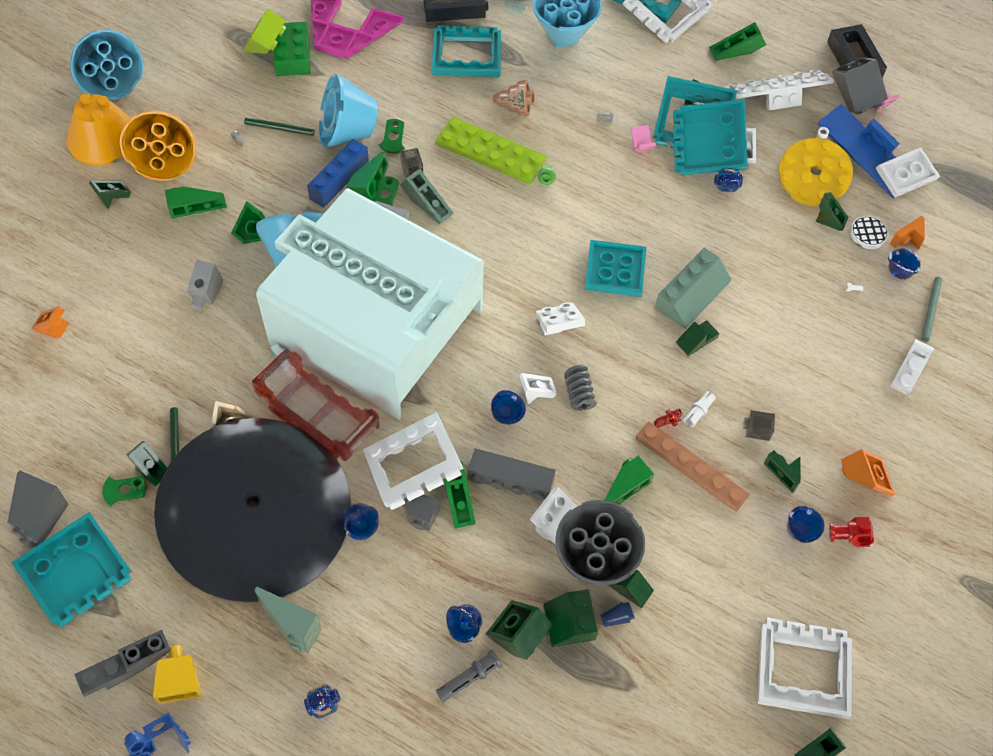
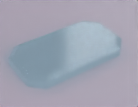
(516, 6)

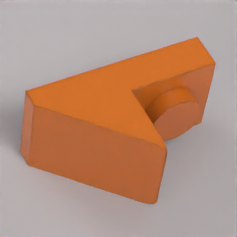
(912, 232)
(51, 322)

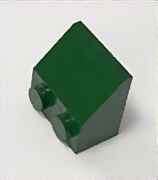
(571, 618)
(519, 629)

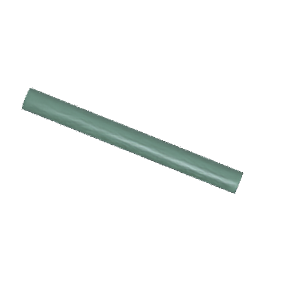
(931, 309)

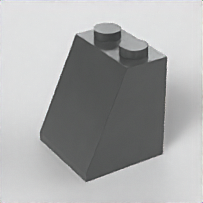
(860, 84)
(34, 508)

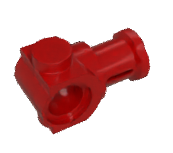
(857, 531)

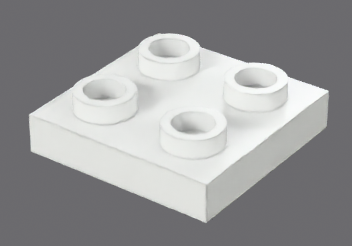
(559, 318)
(551, 512)

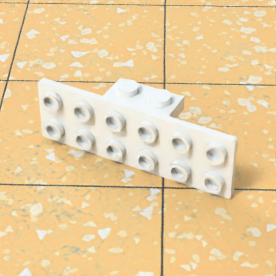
(781, 91)

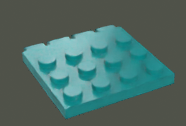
(710, 137)
(72, 570)

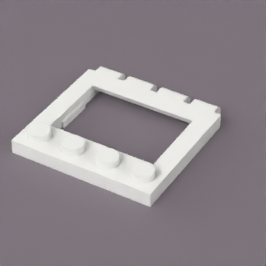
(699, 8)
(427, 479)
(792, 697)

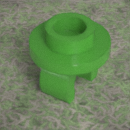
(546, 175)

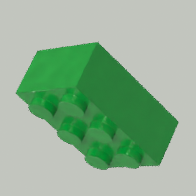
(292, 51)

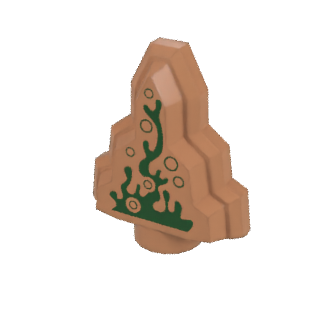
(517, 98)

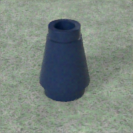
(619, 614)

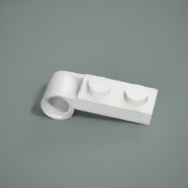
(912, 367)

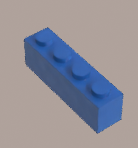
(338, 173)

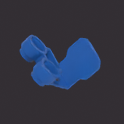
(143, 744)

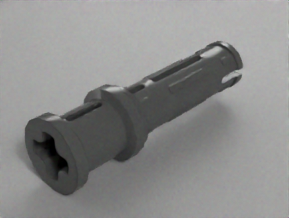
(477, 671)

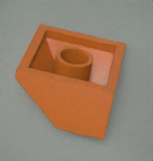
(868, 471)

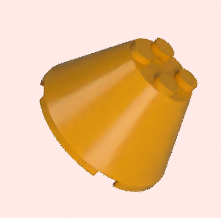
(96, 130)
(158, 145)

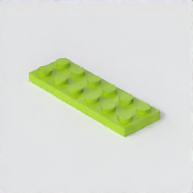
(491, 150)

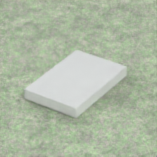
(907, 172)

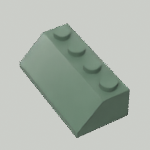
(693, 288)

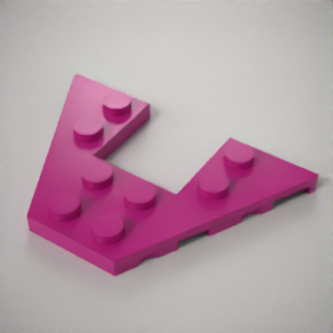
(343, 40)

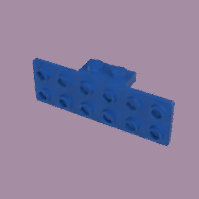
(865, 145)

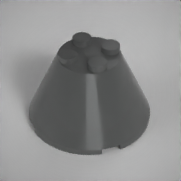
(600, 542)

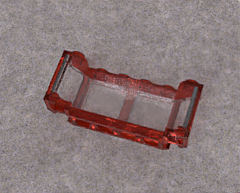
(312, 406)

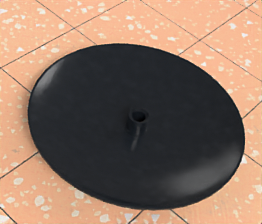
(236, 547)

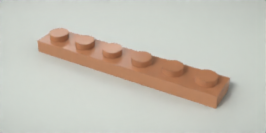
(692, 466)

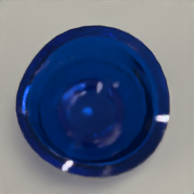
(903, 263)
(507, 407)
(360, 521)
(805, 524)
(464, 622)

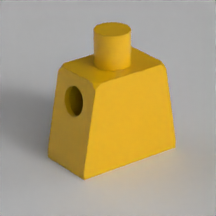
(176, 677)

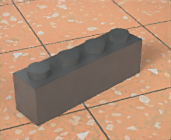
(511, 474)

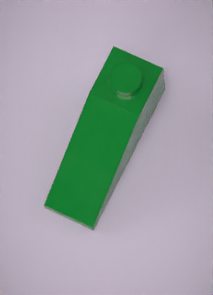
(738, 44)
(368, 177)
(188, 201)
(631, 479)
(459, 500)

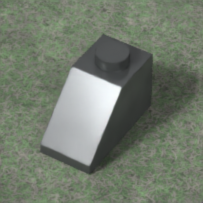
(422, 511)

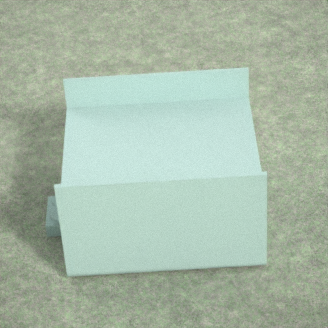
(368, 297)

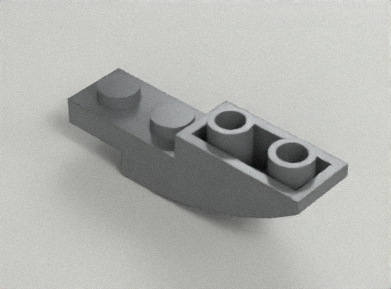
(124, 665)

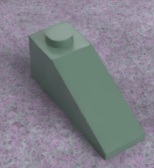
(426, 196)

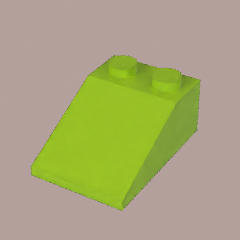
(265, 33)

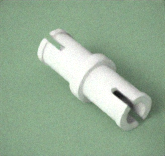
(699, 409)

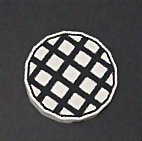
(869, 232)

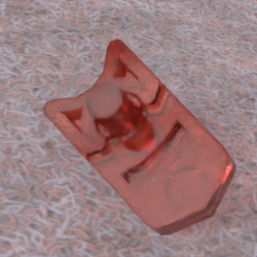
(671, 417)

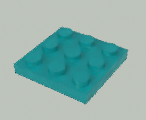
(615, 268)

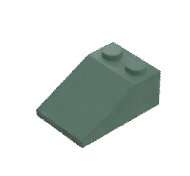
(295, 623)

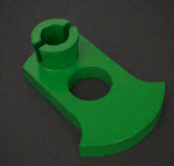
(389, 145)
(390, 184)
(111, 489)

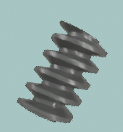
(579, 388)

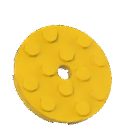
(828, 158)

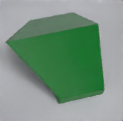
(246, 224)

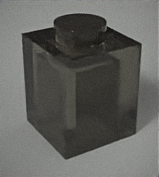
(411, 161)
(759, 425)

